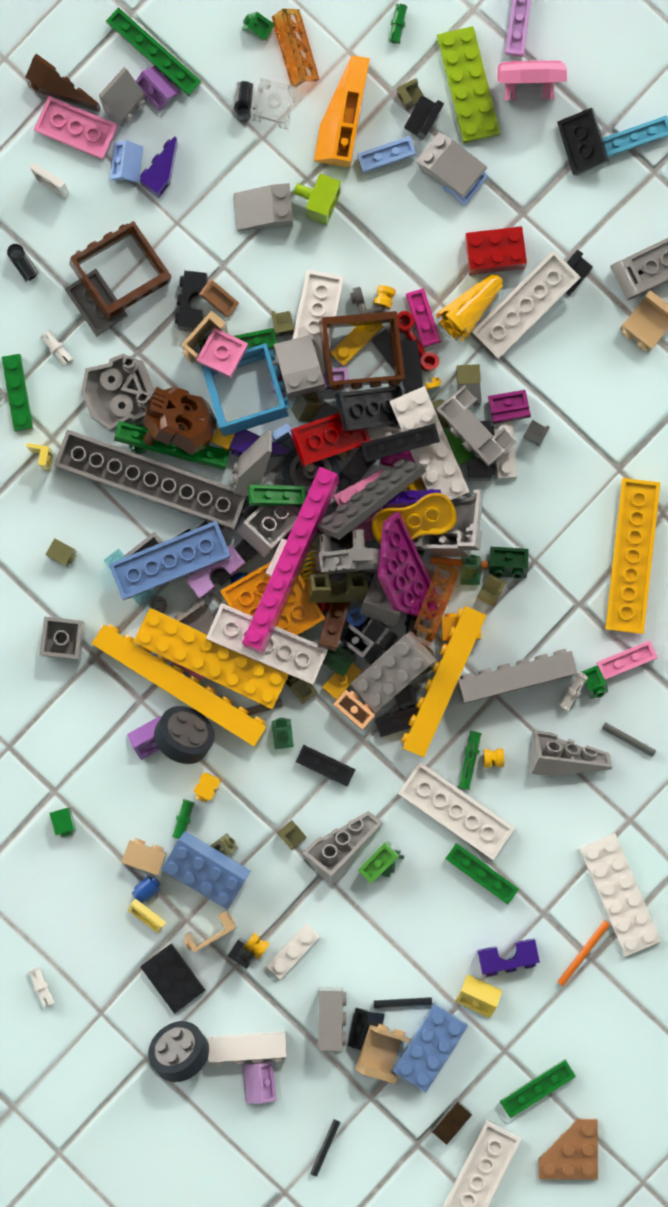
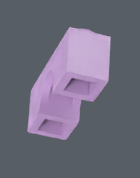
(201, 580)

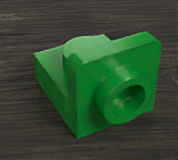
(258, 25)
(595, 683)

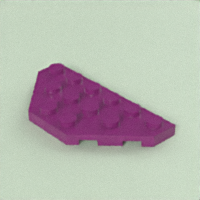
(402, 569)

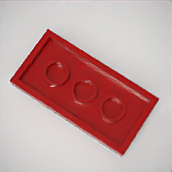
(325, 438)

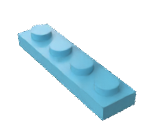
(636, 136)

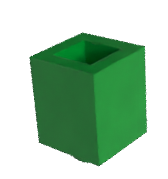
(63, 822)

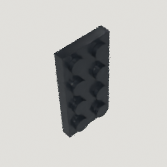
(367, 408)

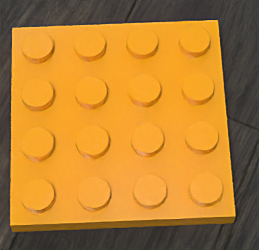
(297, 613)

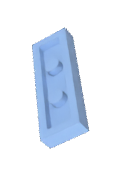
(386, 154)

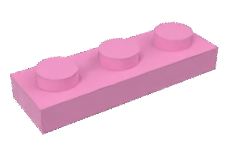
(627, 660)

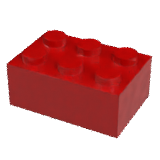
(495, 250)

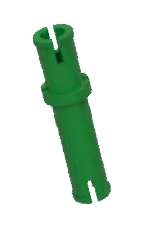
(473, 737)

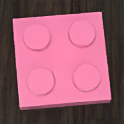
(222, 352)

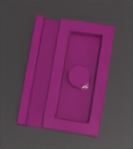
(509, 406)

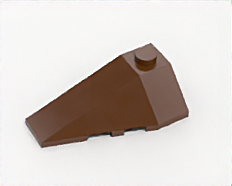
(45, 79)

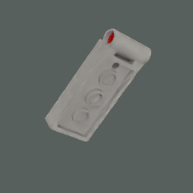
(650, 262)

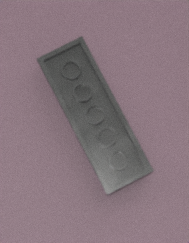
(371, 498)

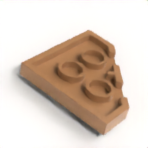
(573, 1153)

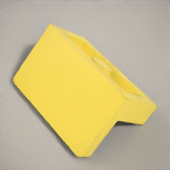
(45, 457)
(479, 996)

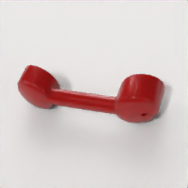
(429, 360)

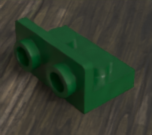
(508, 562)
(340, 660)

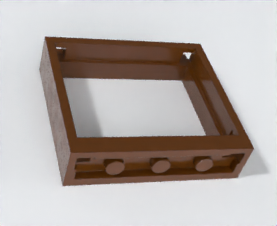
(136, 295)
(358, 320)

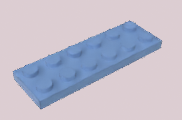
(169, 560)

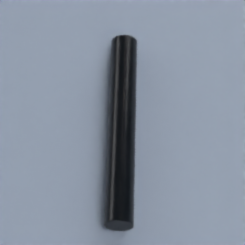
(402, 1002)
(325, 1147)

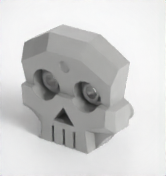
(105, 397)
(352, 560)

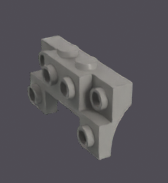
(471, 430)

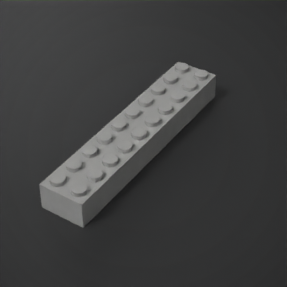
(150, 480)

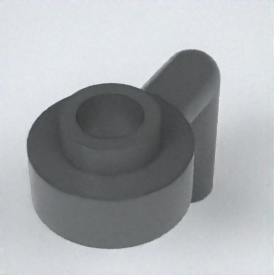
(357, 297)

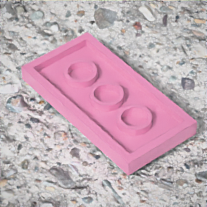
(76, 127)

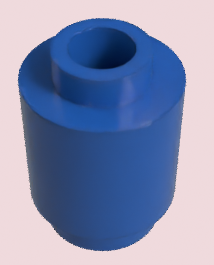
(146, 889)

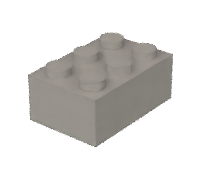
(331, 1019)

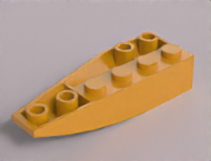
(342, 116)

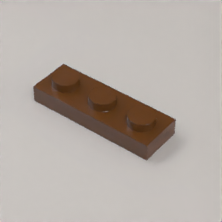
(333, 625)

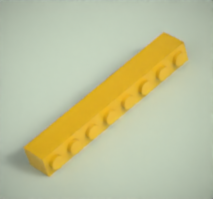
(444, 681)

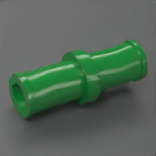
(398, 23)
(183, 818)

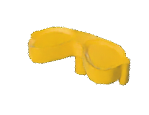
(436, 382)

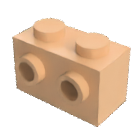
(354, 709)

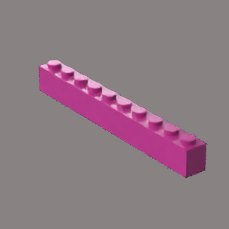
(291, 561)

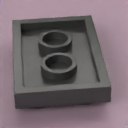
(88, 307)

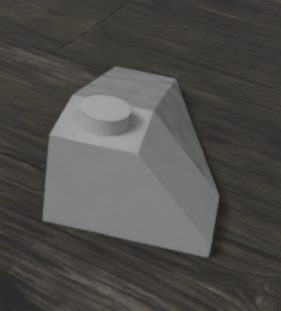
(559, 757)
(338, 850)

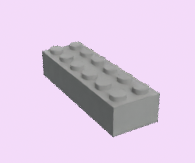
(516, 677)

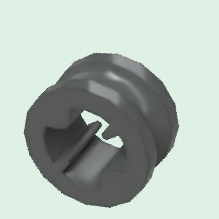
(158, 598)

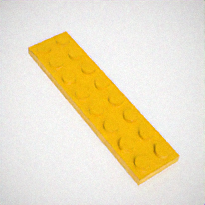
(632, 556)
(222, 665)

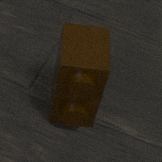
(451, 1121)

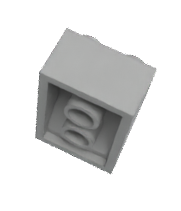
(122, 98)
(450, 164)
(264, 207)
(299, 366)
(252, 464)
(268, 526)

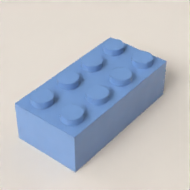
(206, 870)
(430, 1047)

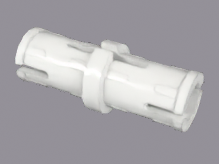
(56, 348)
(573, 690)
(41, 986)

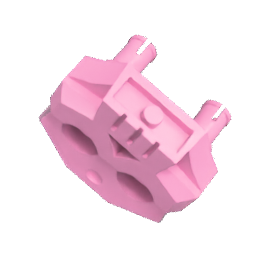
(531, 72)

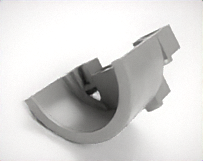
(463, 536)

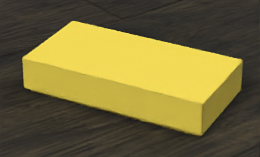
(146, 916)

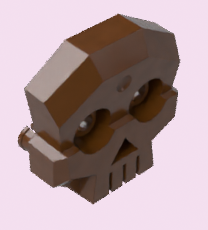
(179, 420)

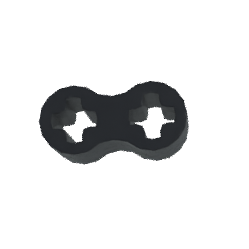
(378, 633)

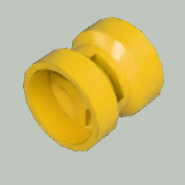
(384, 296)
(493, 758)
(256, 946)

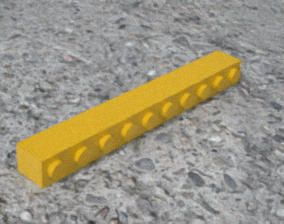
(179, 685)

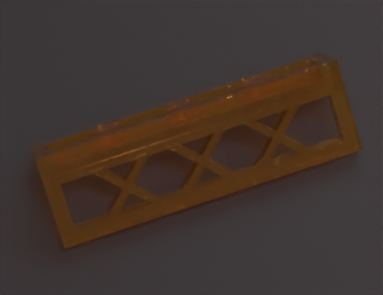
(291, 47)
(441, 605)

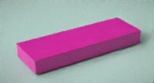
(423, 318)

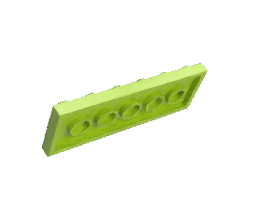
(468, 84)

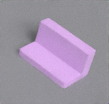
(259, 1082)

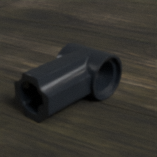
(243, 100)
(22, 263)

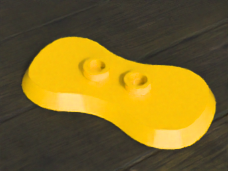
(428, 516)

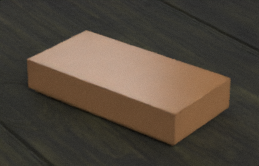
(219, 298)

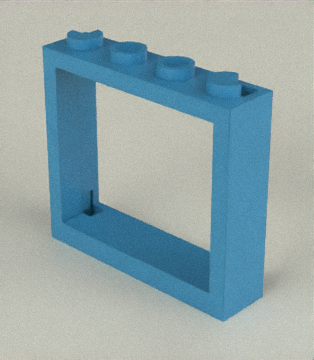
(251, 355)

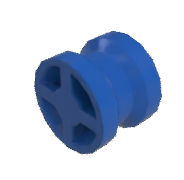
(356, 618)

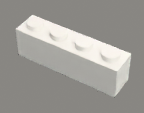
(247, 1047)

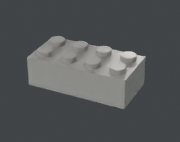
(393, 671)

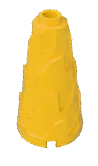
(467, 309)

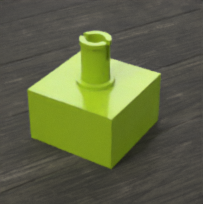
(321, 198)

